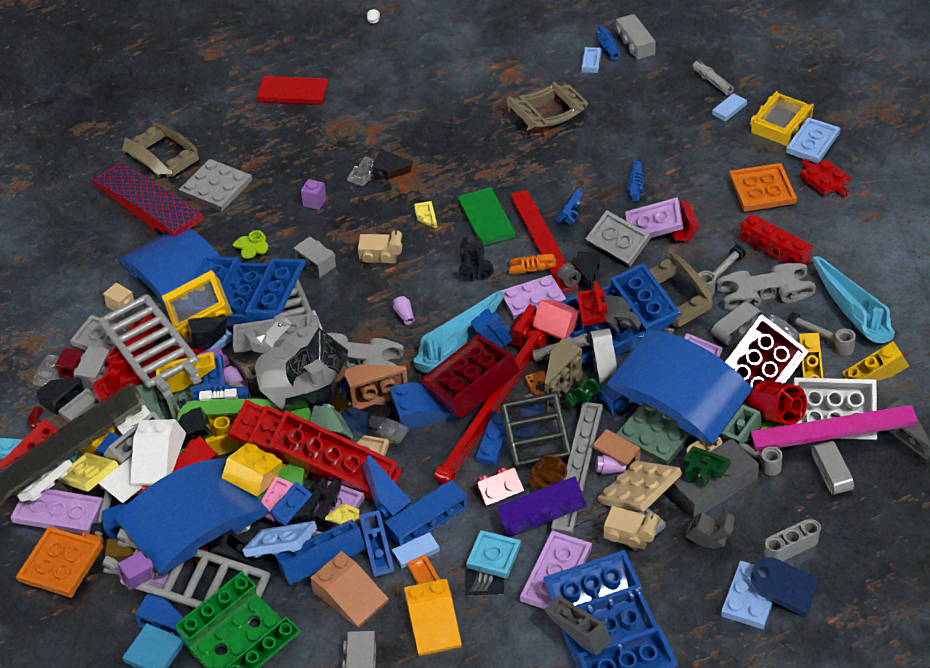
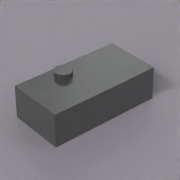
(741, 473)

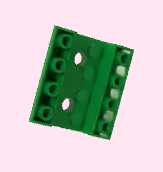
(224, 622)

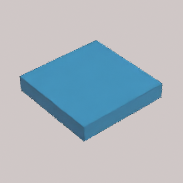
(153, 648)

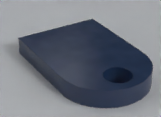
(784, 584)

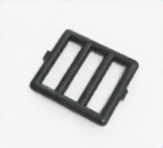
(510, 424)

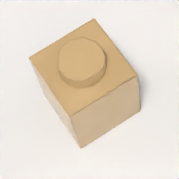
(117, 296)

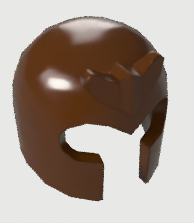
(547, 471)

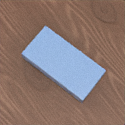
(591, 60)
(729, 107)
(413, 549)

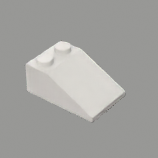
(155, 450)

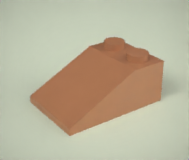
(371, 383)
(348, 589)

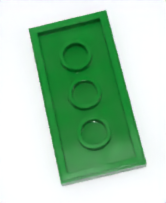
(486, 216)

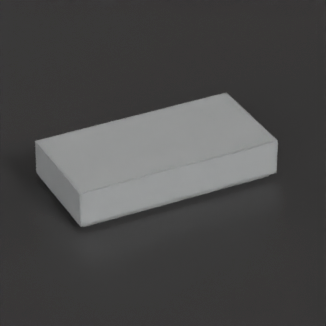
(78, 405)

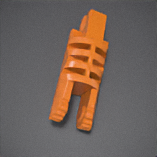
(532, 263)

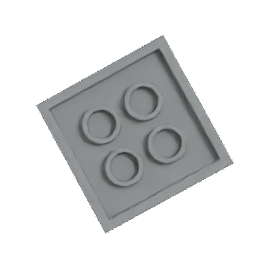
(215, 185)

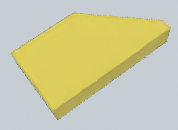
(425, 213)
(343, 514)

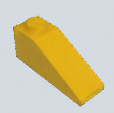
(182, 380)

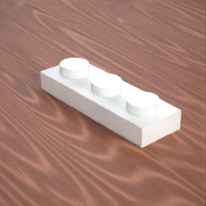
(34, 490)

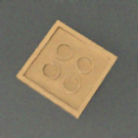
(639, 486)

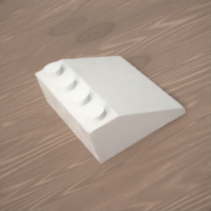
(838, 398)

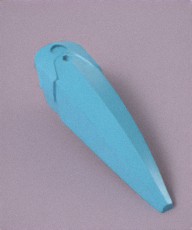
(860, 307)
(452, 335)

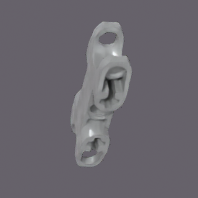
(778, 283)
(373, 353)

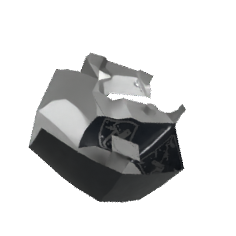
(303, 369)

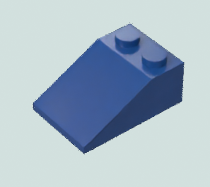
(416, 405)

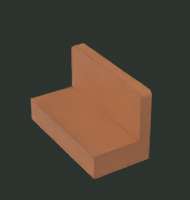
(617, 448)

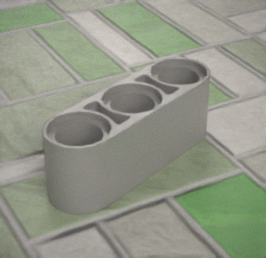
(735, 323)
(603, 355)
(832, 467)
(793, 540)

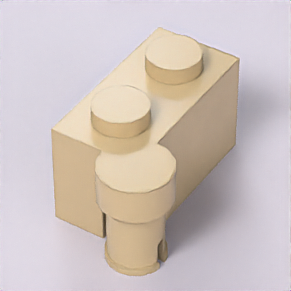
(379, 247)
(630, 527)

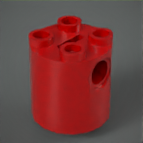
(778, 402)

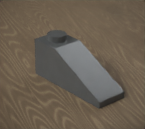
(912, 436)
(579, 625)

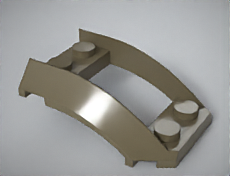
(525, 105)
(138, 149)
(695, 306)

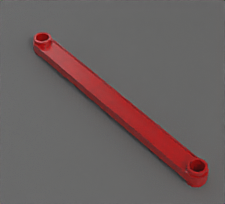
(447, 472)

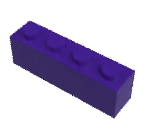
(542, 506)

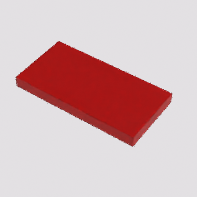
(292, 90)

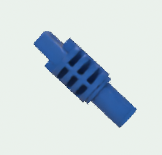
(608, 42)
(636, 181)
(242, 392)

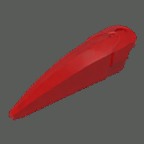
(121, 373)

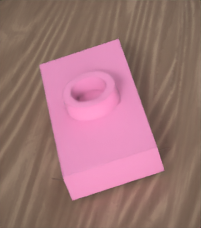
(274, 493)

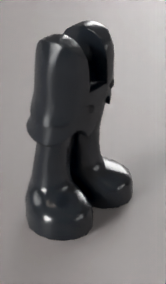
(469, 253)
(328, 497)

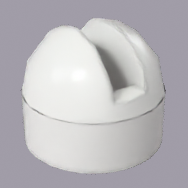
(373, 16)

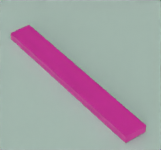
(834, 428)

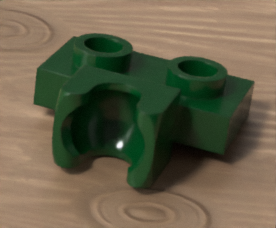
(582, 393)
(704, 464)

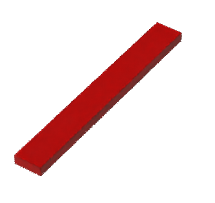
(540, 233)

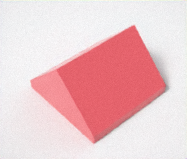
(556, 318)

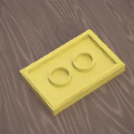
(88, 471)

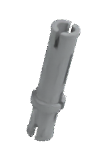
(708, 74)
(544, 353)

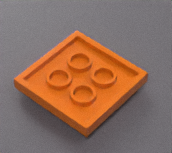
(762, 187)
(59, 561)

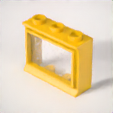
(780, 118)
(196, 299)

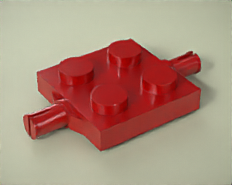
(825, 177)

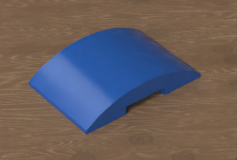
(168, 261)
(254, 289)
(646, 300)
(682, 383)
(187, 512)
(614, 596)

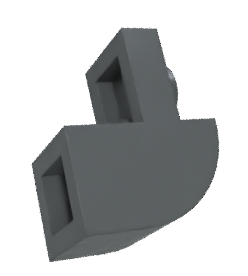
(620, 314)
(708, 532)

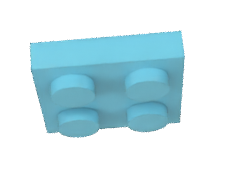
(493, 554)

